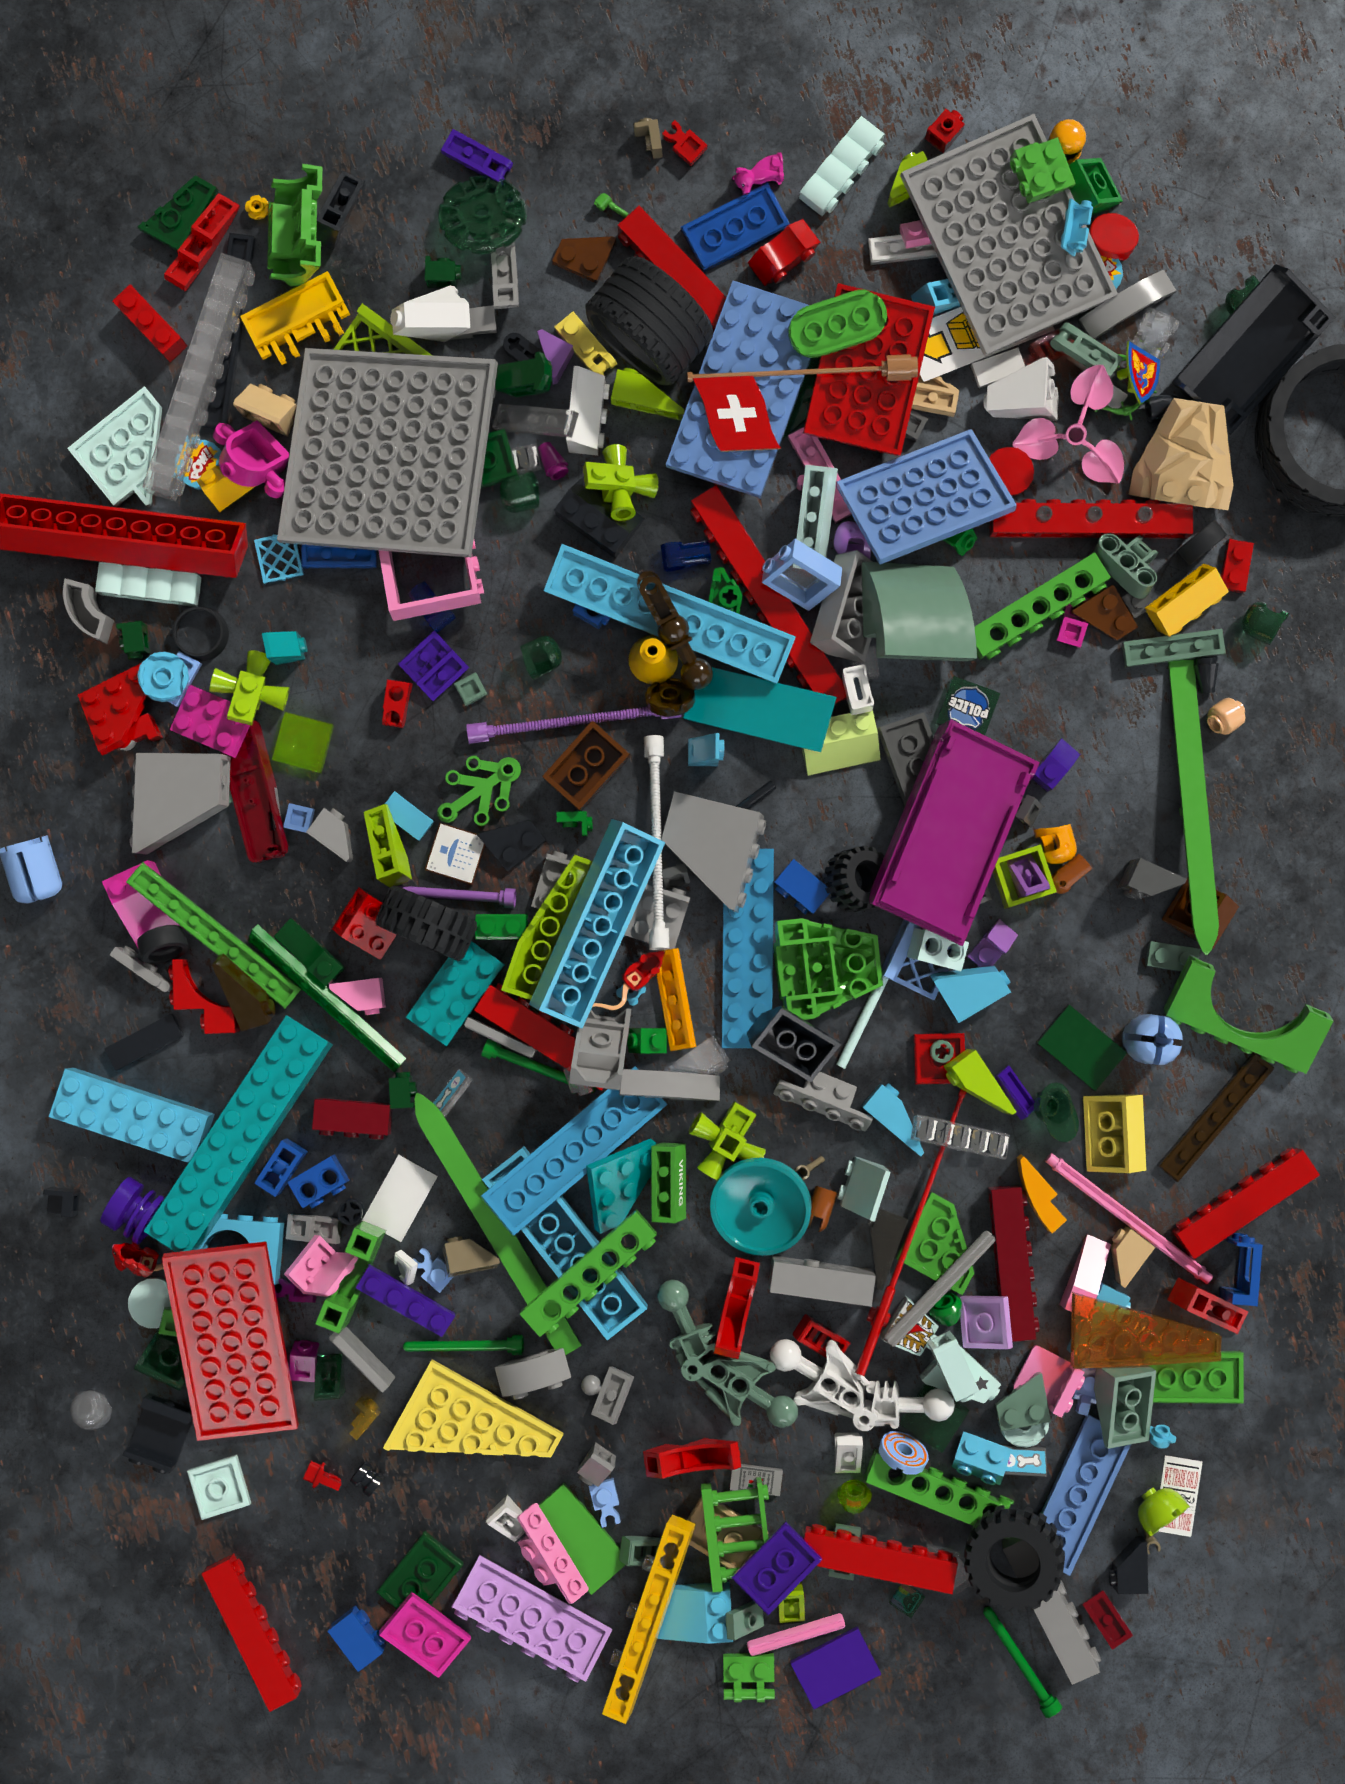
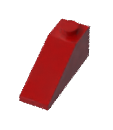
(1207, 1305)

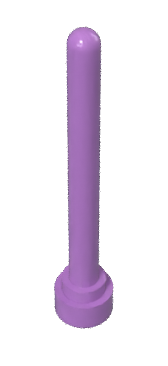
(505, 898)

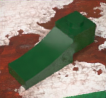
(309, 952)

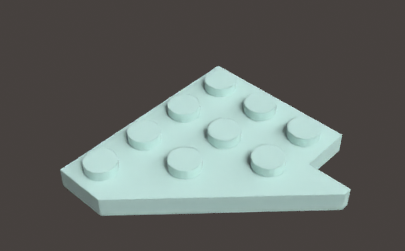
(121, 448)

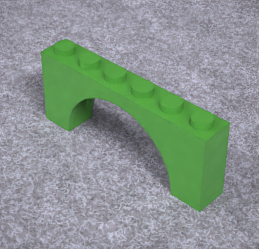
(1290, 1045)

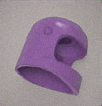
(848, 532)

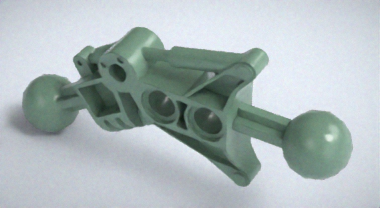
(698, 1341)

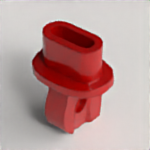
(315, 1474)

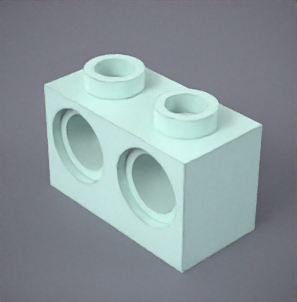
(937, 950)

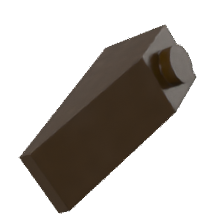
(246, 998)

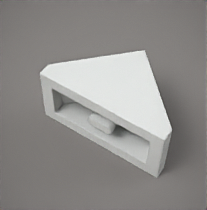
(504, 1519)

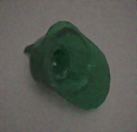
(1057, 1111)

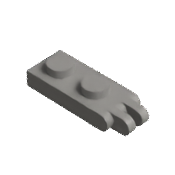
(145, 970)

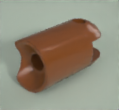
(1070, 873)
(822, 1206)

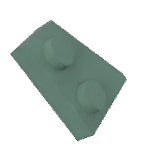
(1024, 1406)

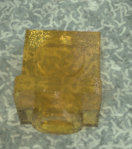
(363, 1421)

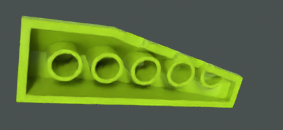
(544, 930)

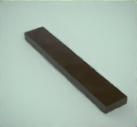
(1215, 1117)

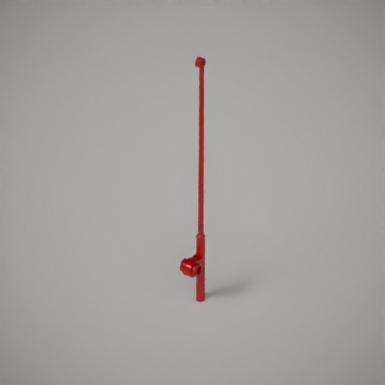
(879, 1316)

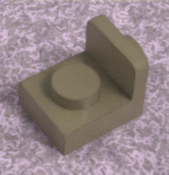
(649, 129)

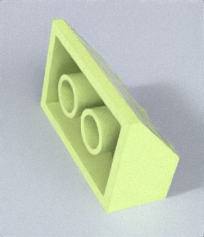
(848, 743)

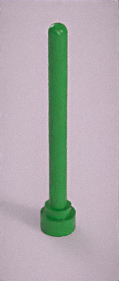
(494, 1050)
(513, 1345)
(1049, 1705)

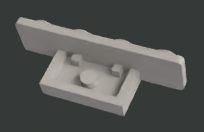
(827, 1097)

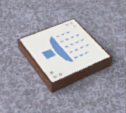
(455, 853)

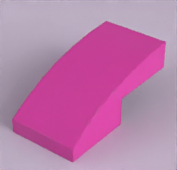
(1072, 628)

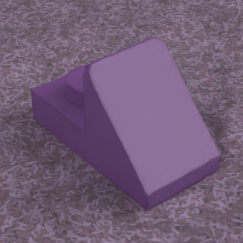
(993, 945)

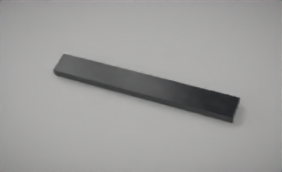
(241, 247)

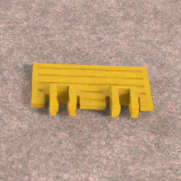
(294, 315)

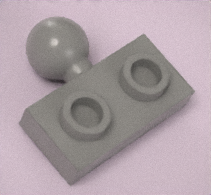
(611, 1393)

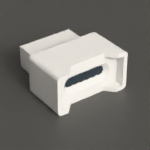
(857, 689)

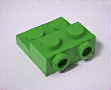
(1041, 170)

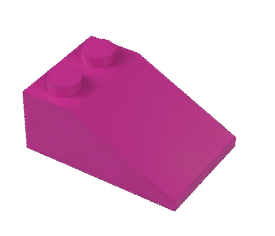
(133, 908)

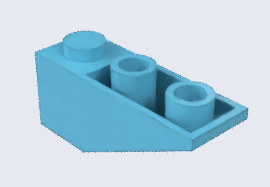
(705, 750)

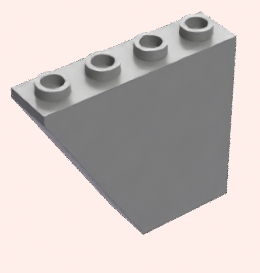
(175, 795)
(715, 843)

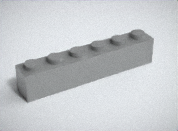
(1056, 1617)

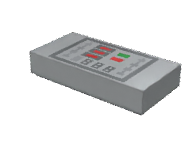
(746, 1476)

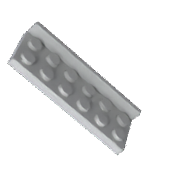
(674, 902)

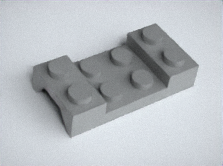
(600, 1051)

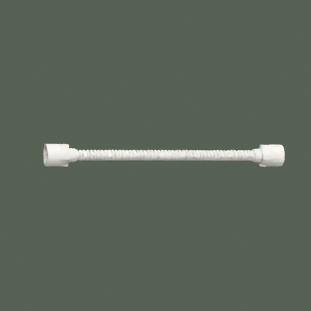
(654, 751)

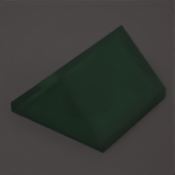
(163, 1361)

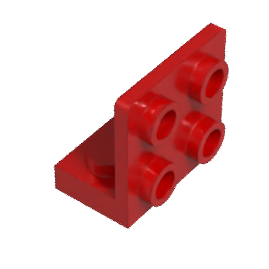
(359, 925)

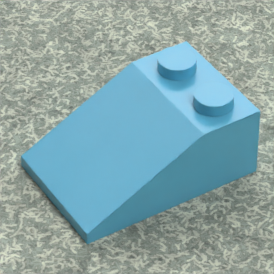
(697, 1614)

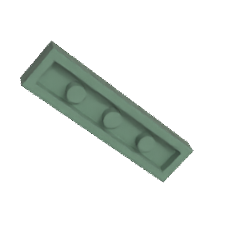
(1173, 648)

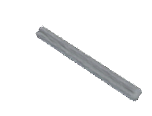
(939, 1288)

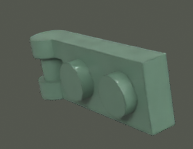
(1085, 349)

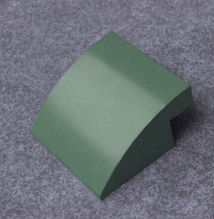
(917, 612)

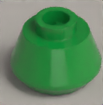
(947, 1310)

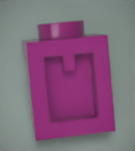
(303, 1361)

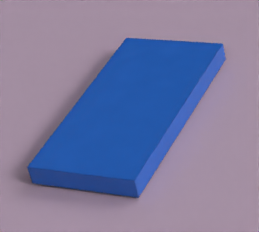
(735, 227)

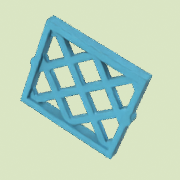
(283, 576)

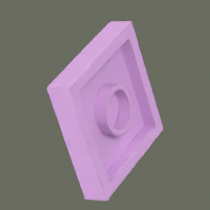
(986, 1322)

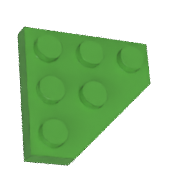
(937, 1242)

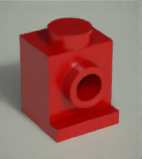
(941, 136)

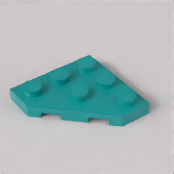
(617, 1183)

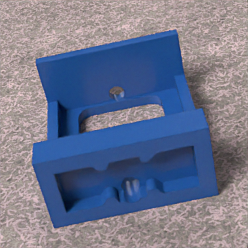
(1246, 1290)

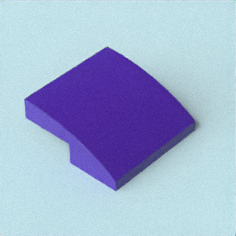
(433, 665)

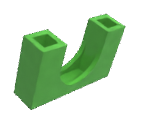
(340, 1306)

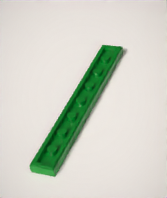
(326, 998)

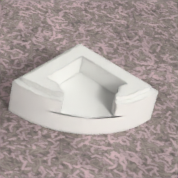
(406, 1266)

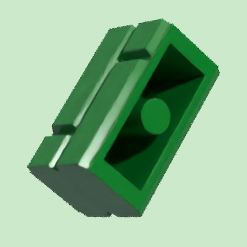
(500, 926)

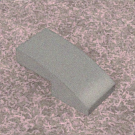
(481, 322)
(304, 1227)

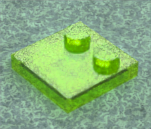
(303, 742)

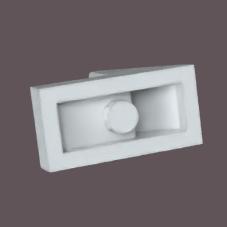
(848, 1452)

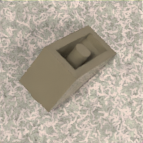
(466, 1257)

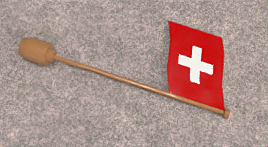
(739, 411)

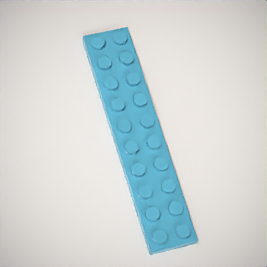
(713, 629)

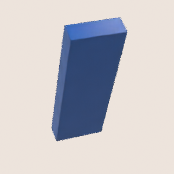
(337, 557)

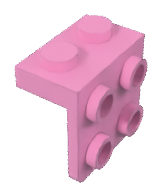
(320, 1268)
(1058, 1378)

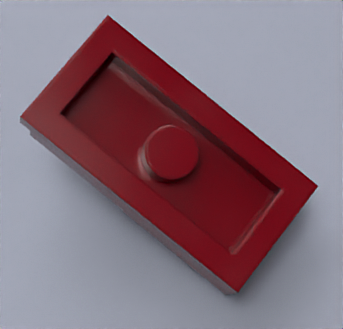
(1107, 1619)

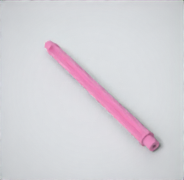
(1129, 1218)

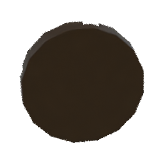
(669, 698)

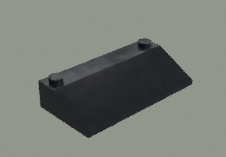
(1255, 346)

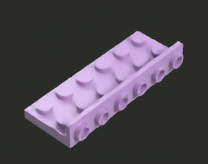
(531, 1619)

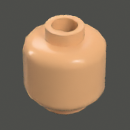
(1226, 716)

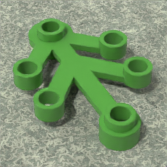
(482, 787)

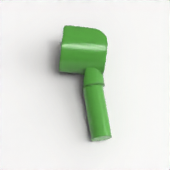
(604, 201)

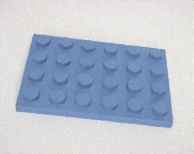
(926, 496)

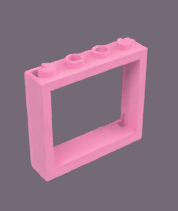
(430, 605)

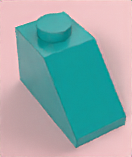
(284, 647)

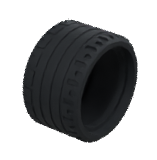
(649, 320)

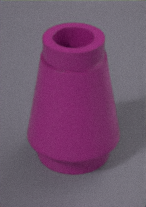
(553, 462)

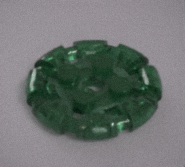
(477, 226)

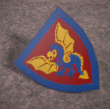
(1141, 372)

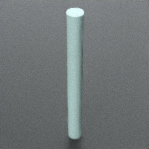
(860, 1025)

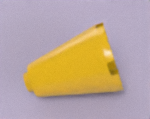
(652, 667)

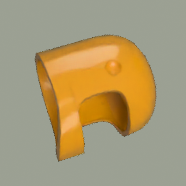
(1071, 137)
(1064, 841)

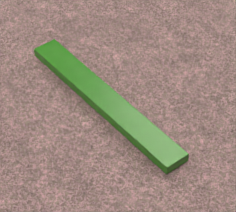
(212, 933)

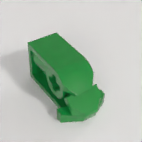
(721, 585)

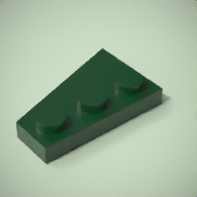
(174, 220)

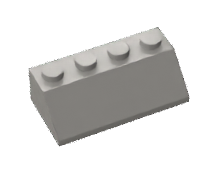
(840, 617)

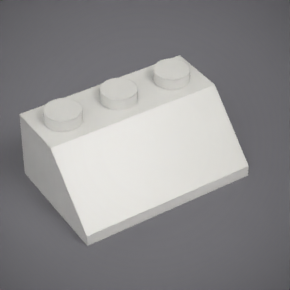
(587, 399)

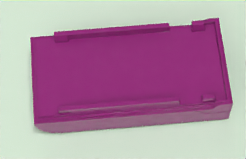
(952, 831)

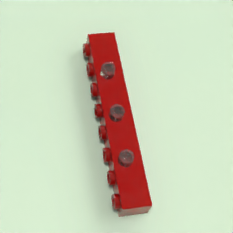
(1095, 519)

